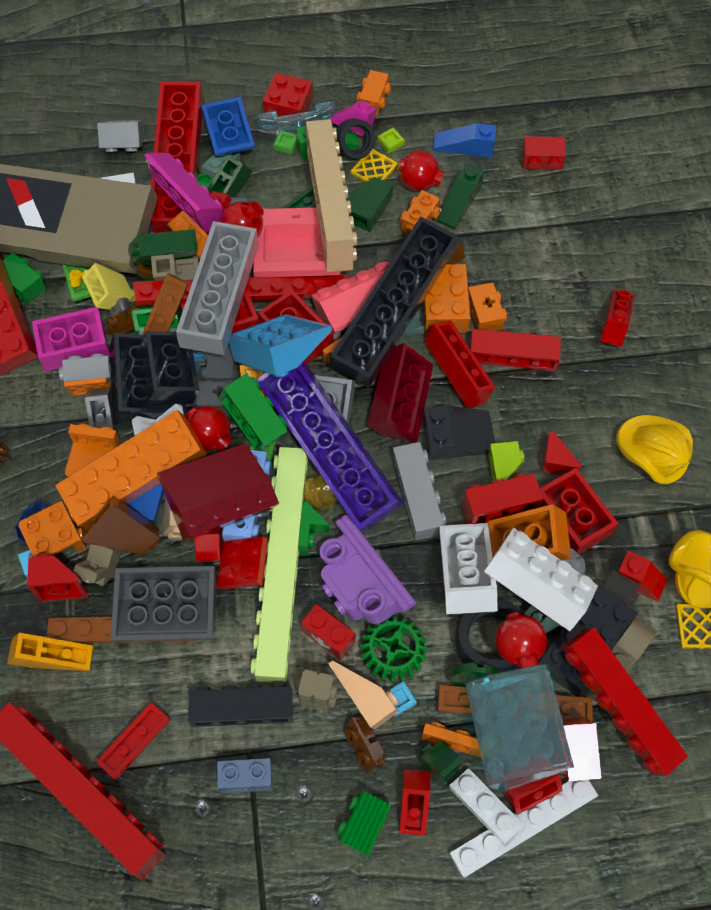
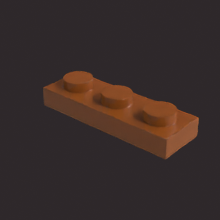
(166, 304)

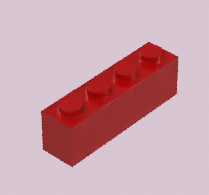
(516, 349)
(459, 364)

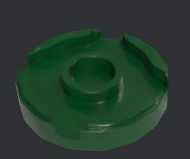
(469, 672)

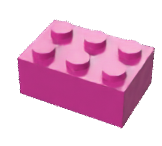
(70, 335)

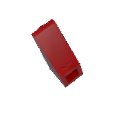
(618, 318)

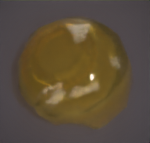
(318, 493)

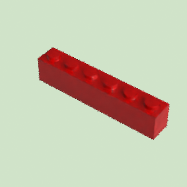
(624, 702)

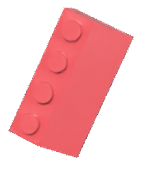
(343, 301)

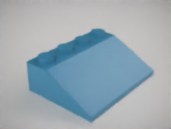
(277, 343)

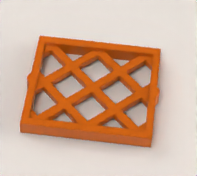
(85, 385)

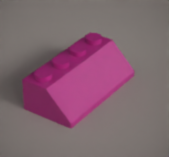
(184, 189)

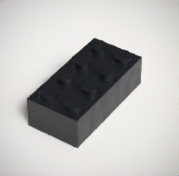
(610, 619)

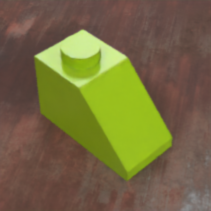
(505, 460)

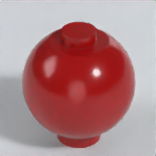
(420, 171)
(244, 215)
(210, 427)
(521, 640)

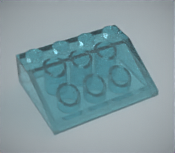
(518, 727)

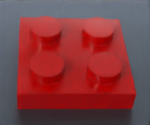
(242, 563)

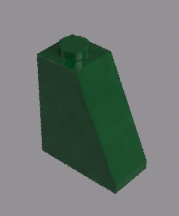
(369, 202)
(180, 243)

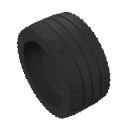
(465, 649)

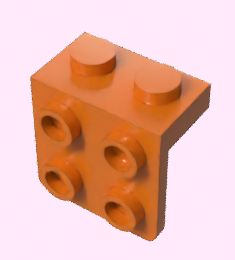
(89, 445)
(52, 531)

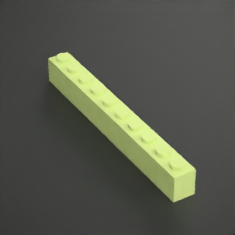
(281, 568)

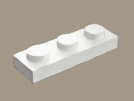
(487, 807)

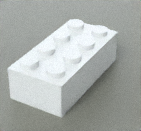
(464, 559)
(542, 579)

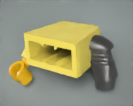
(106, 288)

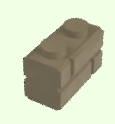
(317, 691)

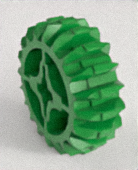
(403, 651)

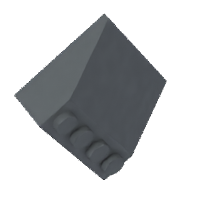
(164, 603)

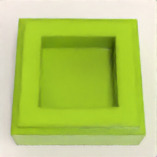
(390, 140)

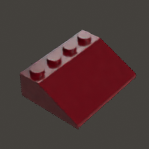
(217, 491)

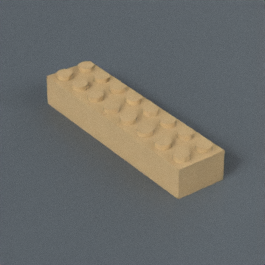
(331, 196)

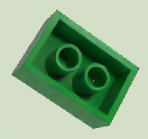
(253, 412)

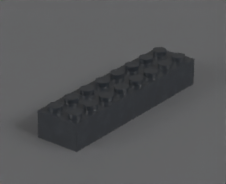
(394, 302)

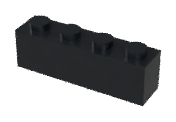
(241, 706)

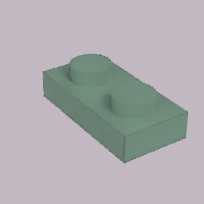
(213, 164)

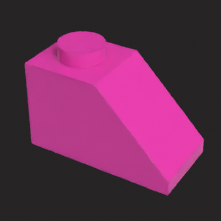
(360, 110)

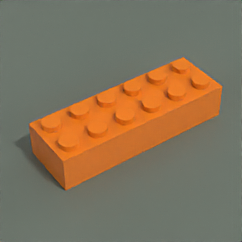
(130, 467)

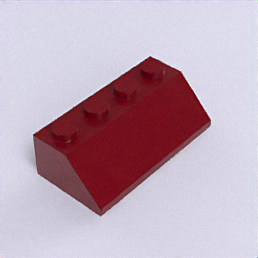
(401, 395)

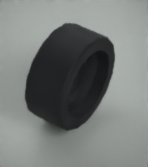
(368, 143)

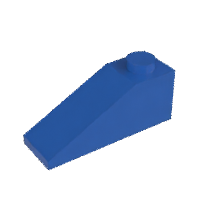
(467, 140)

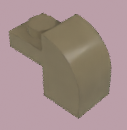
(167, 264)
(98, 565)
(633, 643)

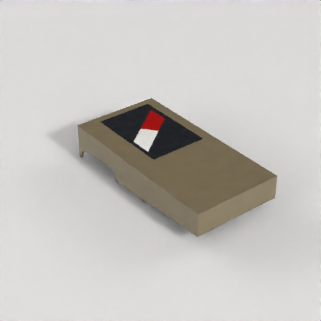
(72, 217)

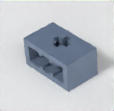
(245, 776)

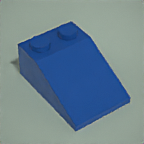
(227, 126)

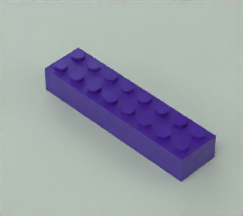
(332, 446)

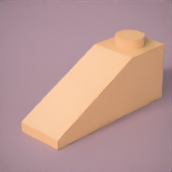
(371, 700)

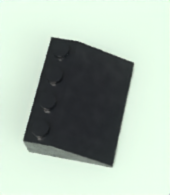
(128, 381)

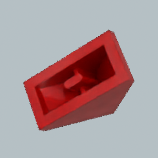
(558, 457)

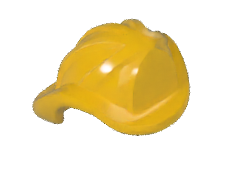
(656, 446)
(693, 568)

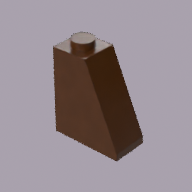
(121, 529)

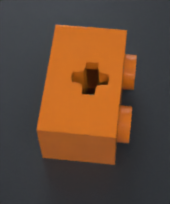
(486, 307)

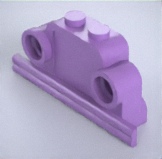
(360, 577)

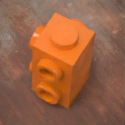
(375, 89)
(424, 205)

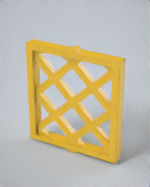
(385, 175)
(679, 609)

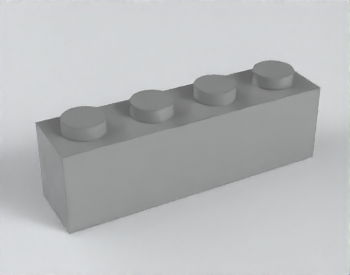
(417, 490)

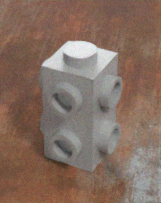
(80, 368)

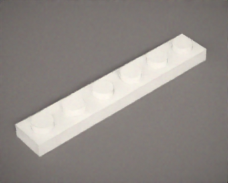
(487, 847)

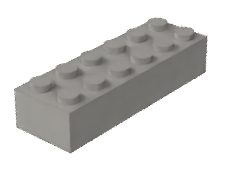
(217, 288)

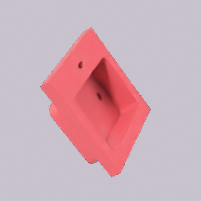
(290, 244)

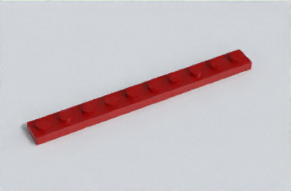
(258, 288)

